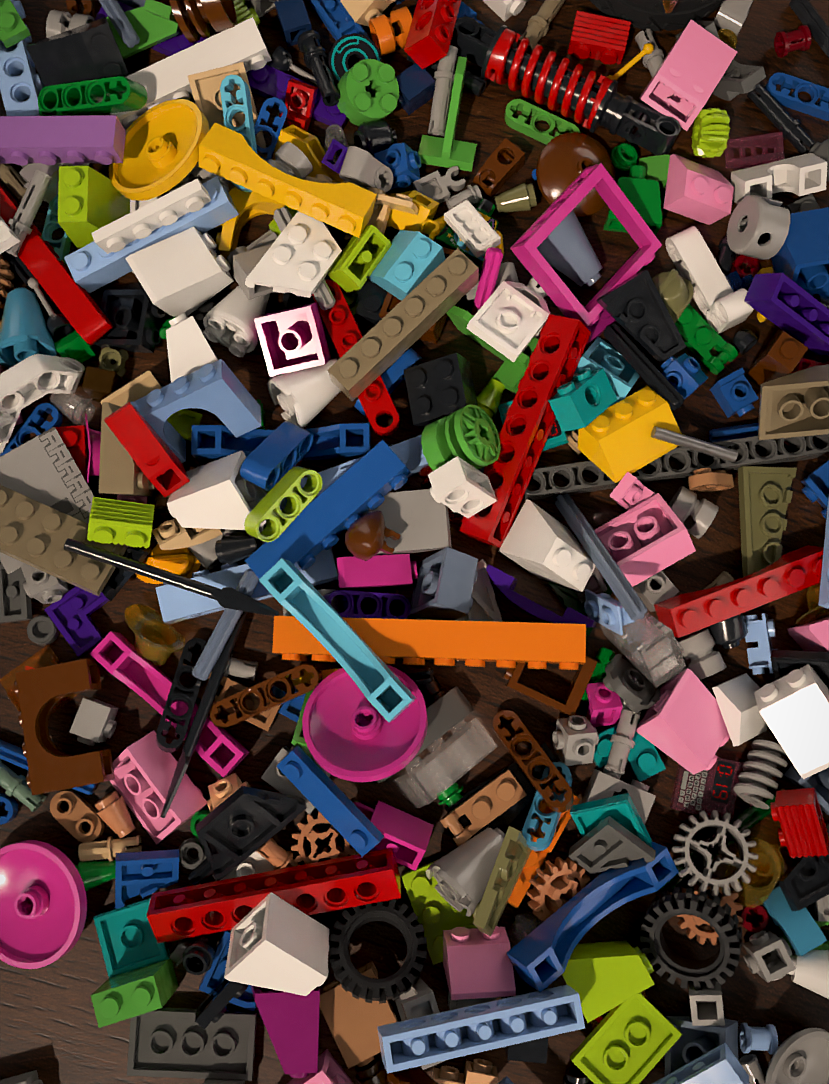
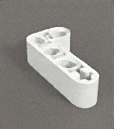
(711, 289)

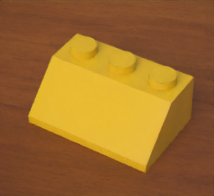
(621, 435)

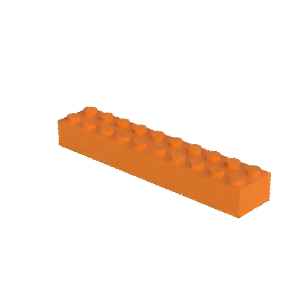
(446, 642)

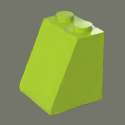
(87, 203)
(607, 975)

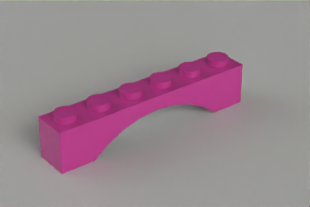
(151, 684)

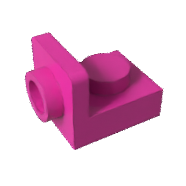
(603, 706)

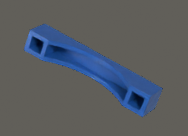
(329, 442)
(546, 950)

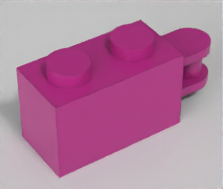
(401, 831)

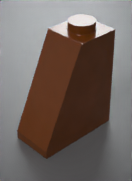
(777, 358)

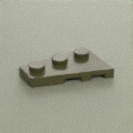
(502, 880)

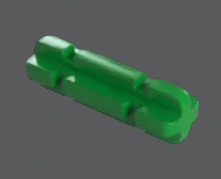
(603, 657)

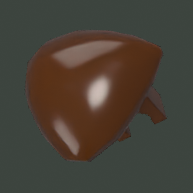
(367, 536)

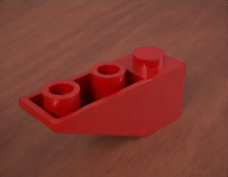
(147, 450)

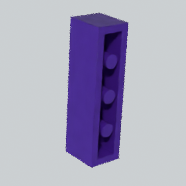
(791, 310)

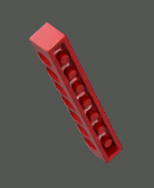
(556, 356)
(308, 887)

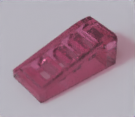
(763, 141)

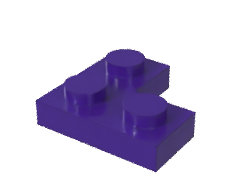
(73, 619)

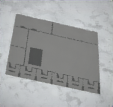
(48, 475)

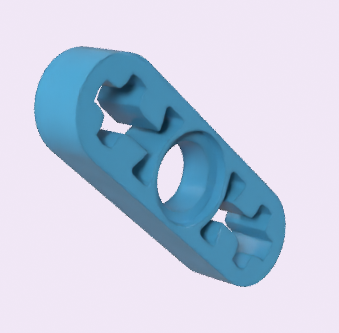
(532, 824)

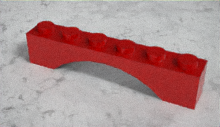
(712, 605)

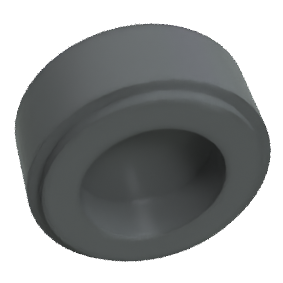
(42, 630)

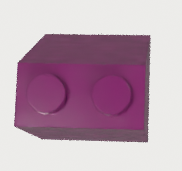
(292, 1027)

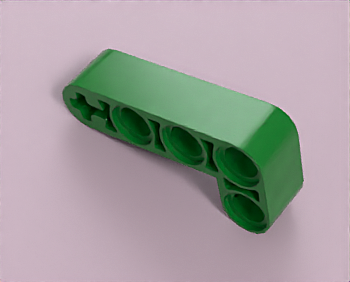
(92, 97)

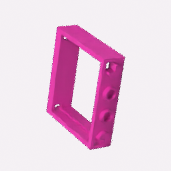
(526, 246)

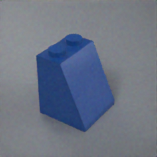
(806, 251)

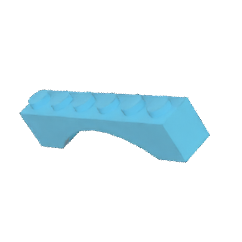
(360, 662)

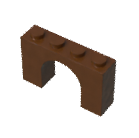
(38, 694)

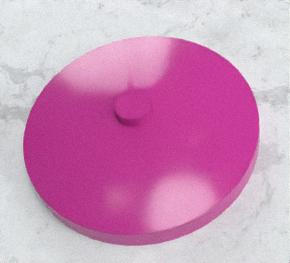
(353, 737)
(39, 904)

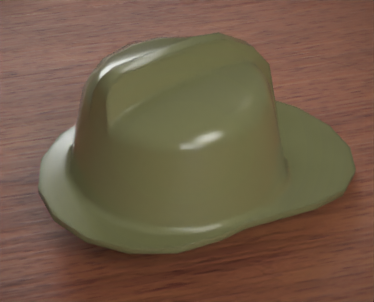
(674, 291)

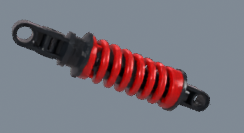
(546, 80)

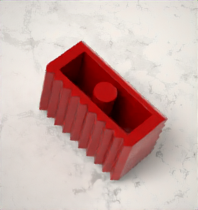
(599, 37)
(800, 822)

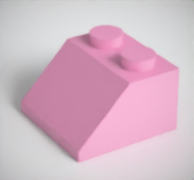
(697, 191)
(477, 964)

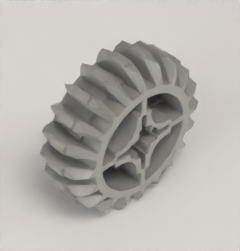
(729, 858)

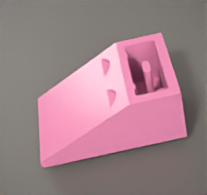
(688, 75)

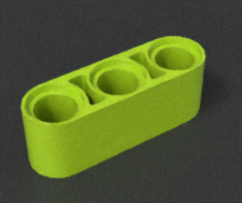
(269, 506)

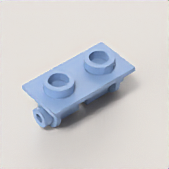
(606, 611)
(760, 632)

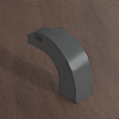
(738, 77)

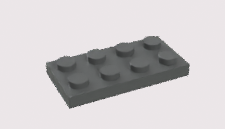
(175, 1046)

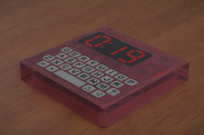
(707, 789)

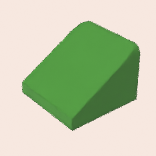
(656, 168)

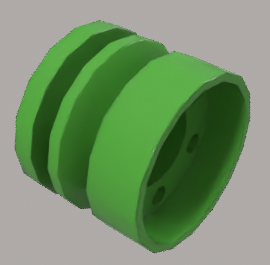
(463, 434)

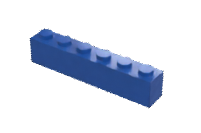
(334, 511)

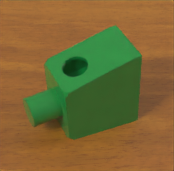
(643, 195)

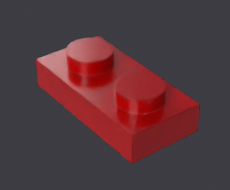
(77, 444)

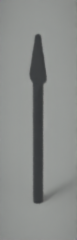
(226, 597)
(202, 713)

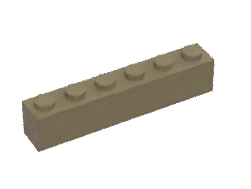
(404, 324)

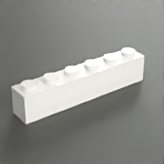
(169, 77)

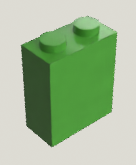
(134, 993)

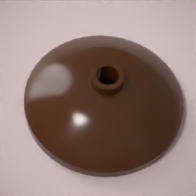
(561, 164)

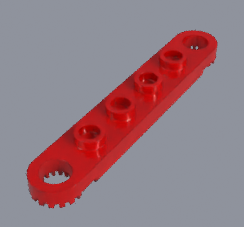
(344, 336)

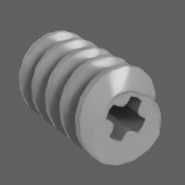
(759, 773)

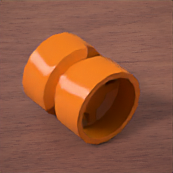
(383, 32)

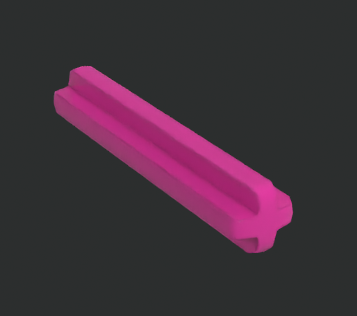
(488, 277)

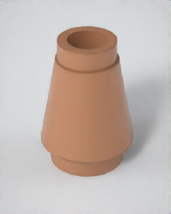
(115, 813)

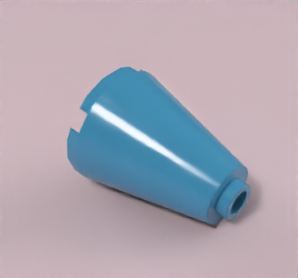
(23, 329)

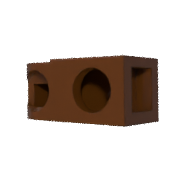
(499, 167)

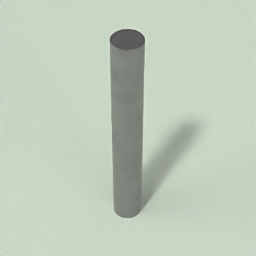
(694, 444)

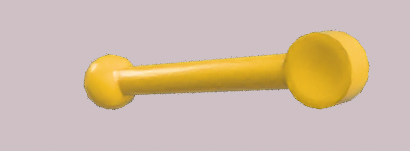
(647, 49)

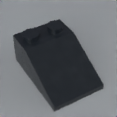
(79, 55)

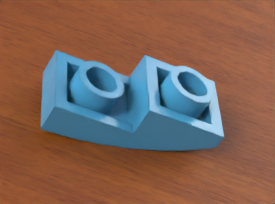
(796, 925)

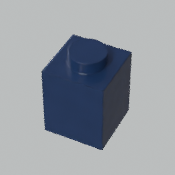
(292, 19)
(415, 88)

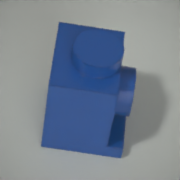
(725, 394)

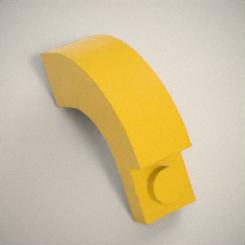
(248, 206)

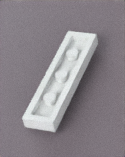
(151, 216)

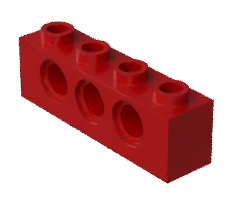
(431, 30)

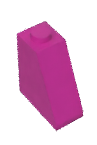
(376, 573)

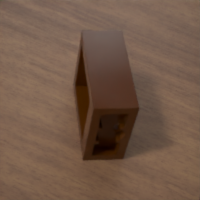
(572, 696)

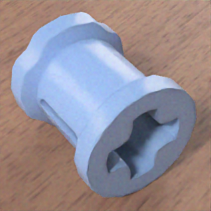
(758, 1038)

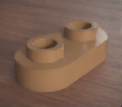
(710, 481)
(78, 813)

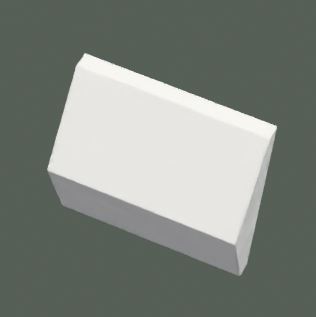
(740, 708)

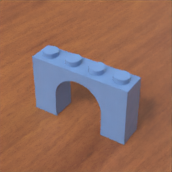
(210, 389)

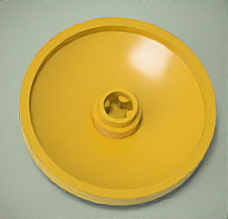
(159, 149)

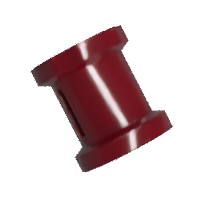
(796, 37)

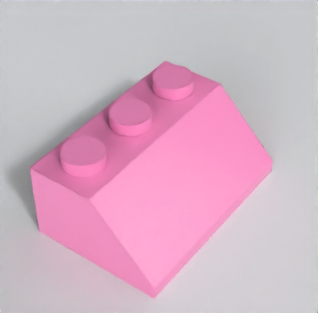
(646, 539)
(144, 778)

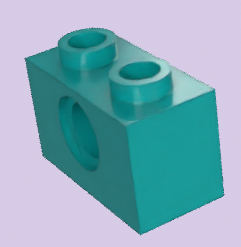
(582, 399)

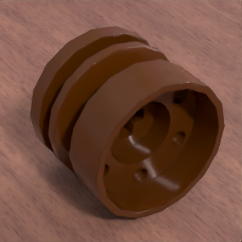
(197, 15)

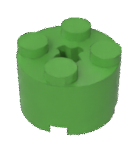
(368, 91)

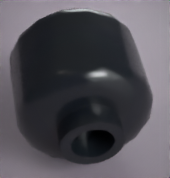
(374, 136)
(729, 631)

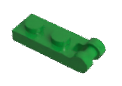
(702, 338)

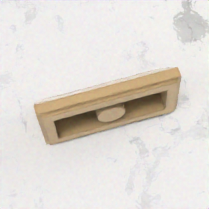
(133, 390)

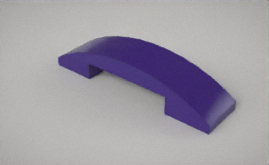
(507, 584)

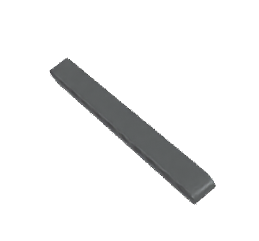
(661, 471)

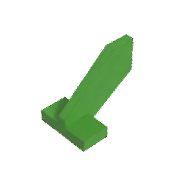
(152, 24)
(447, 151)
(510, 372)

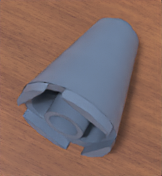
(571, 252)

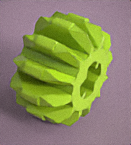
(710, 133)

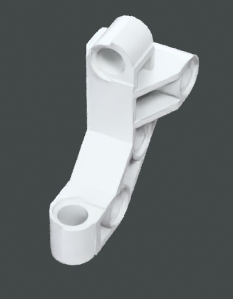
(31, 381)

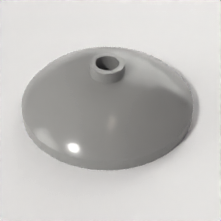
(801, 1059)

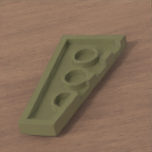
(763, 508)

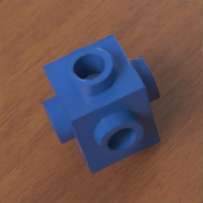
(402, 162)
(684, 374)

